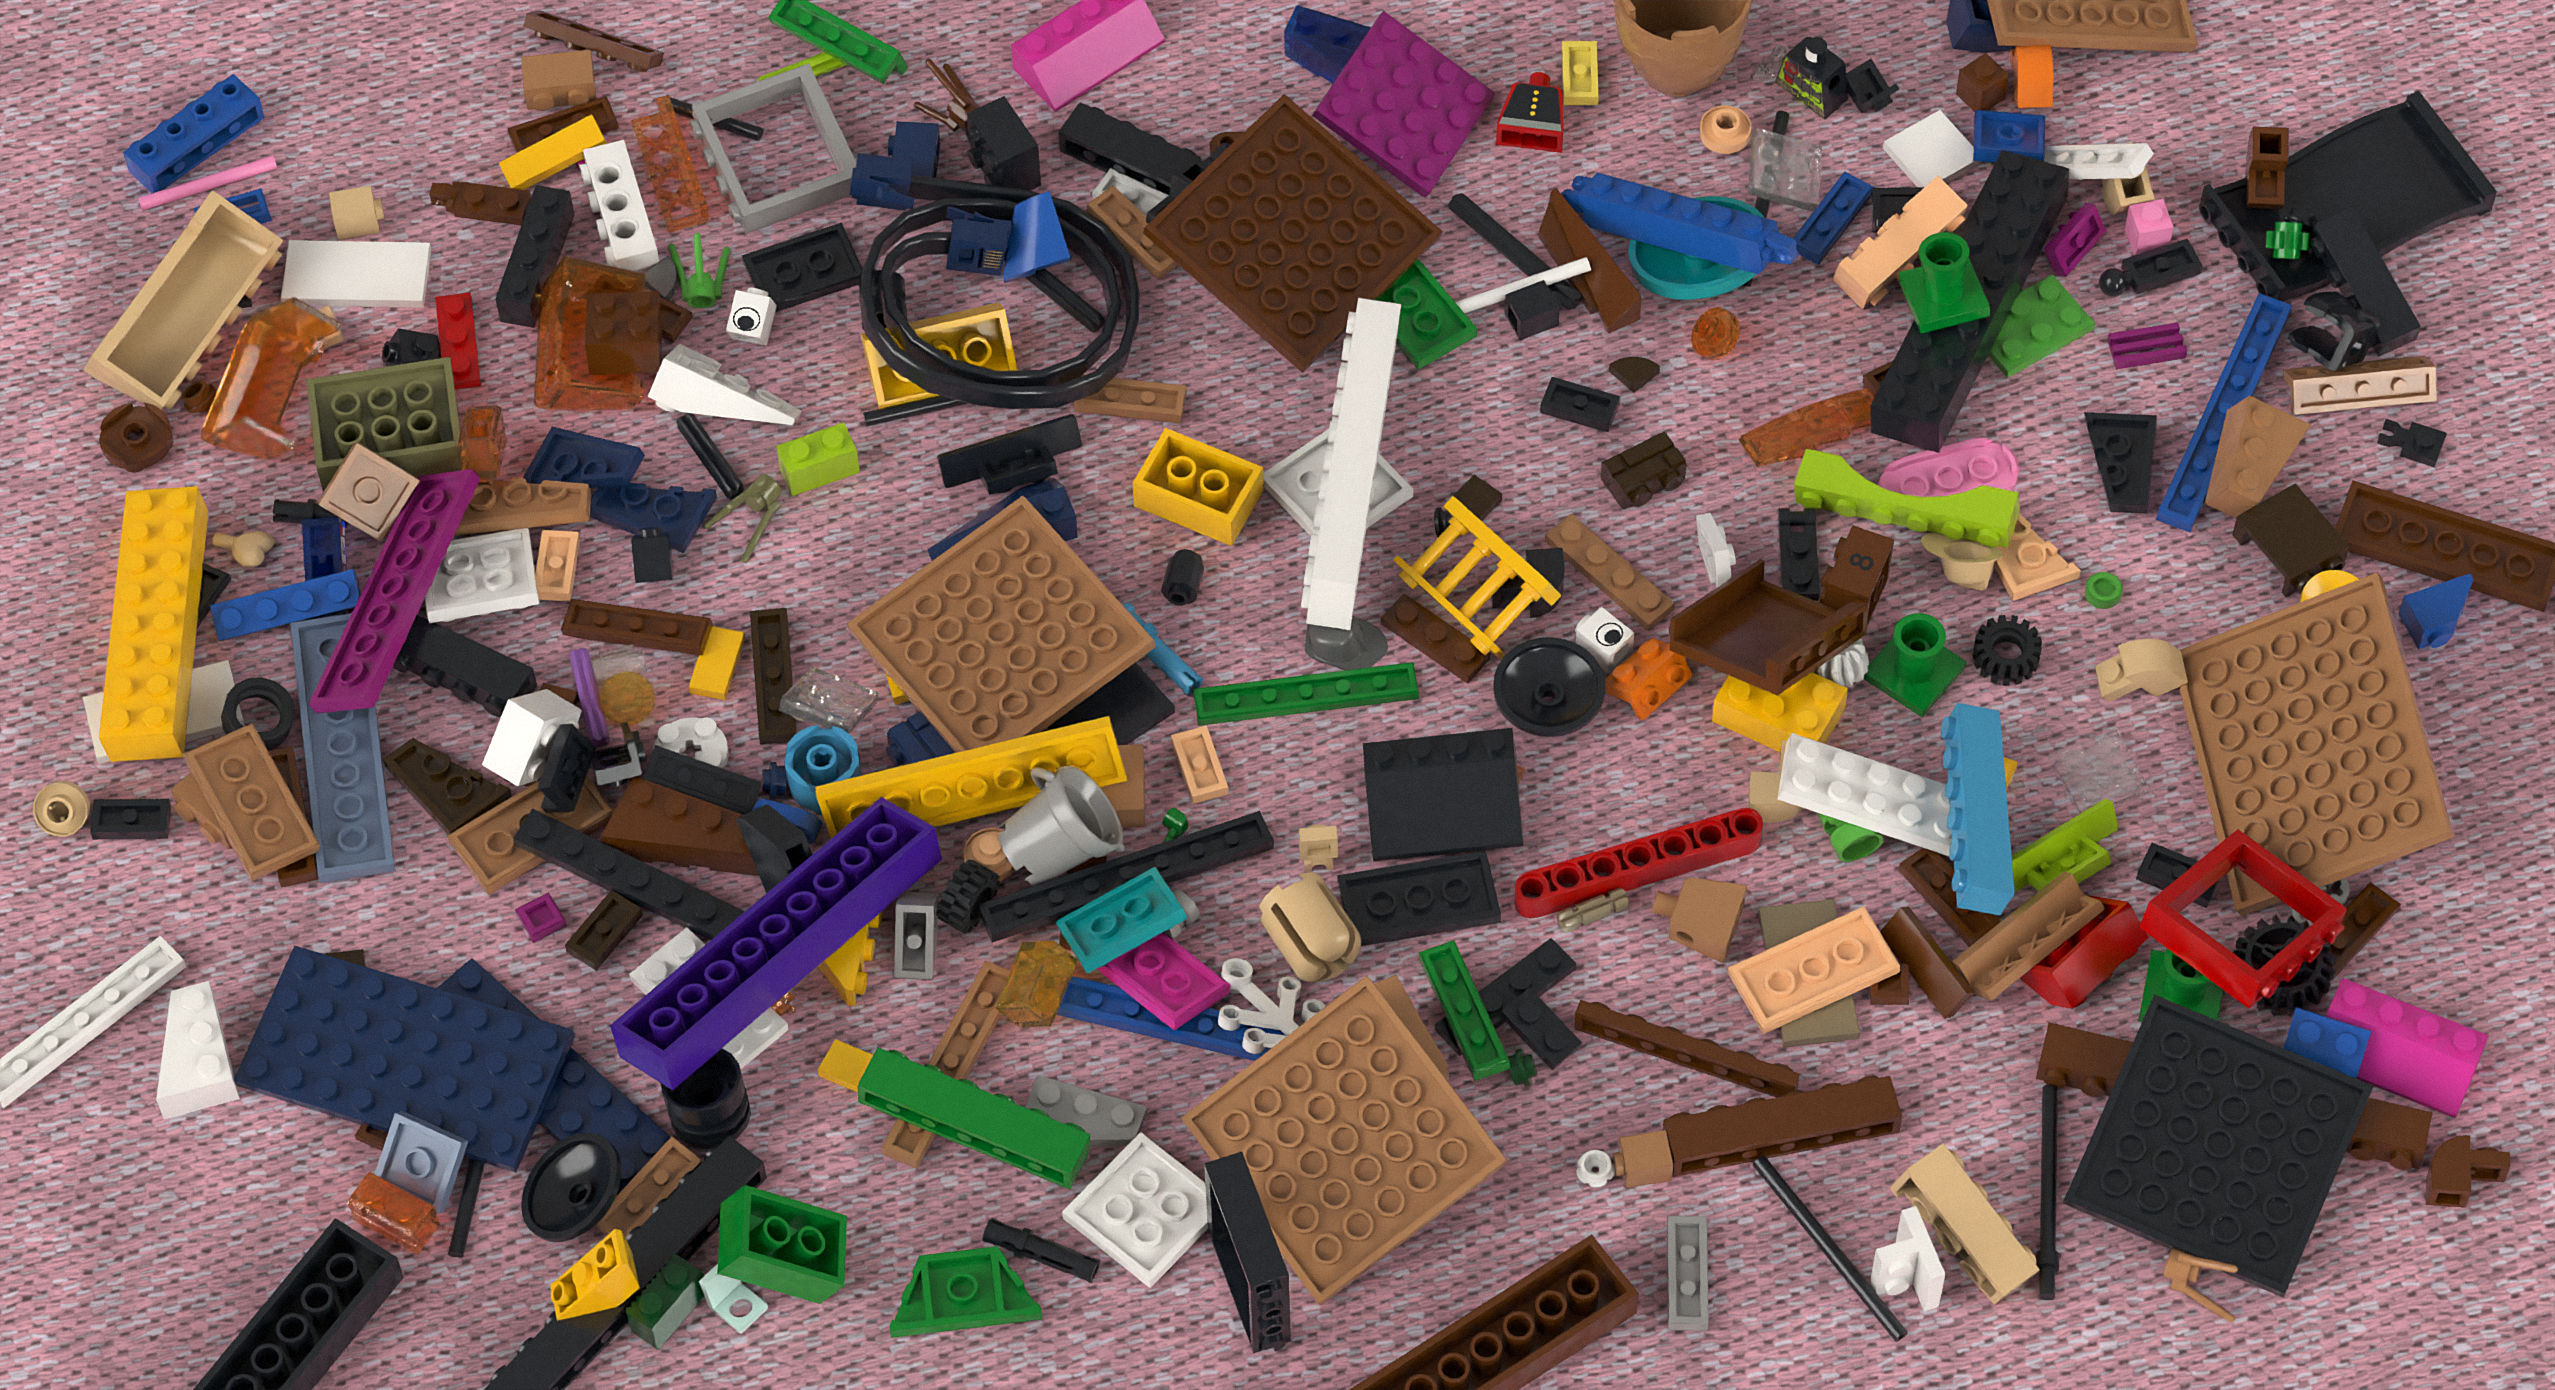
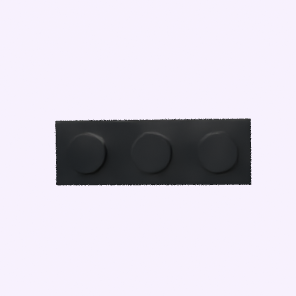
(702, 780)

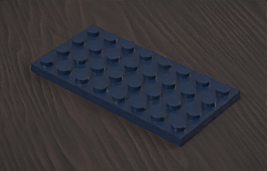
(386, 1045)

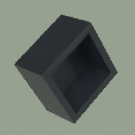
(1003, 146)

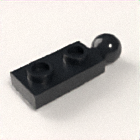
(2152, 269)

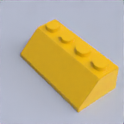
(970, 336)

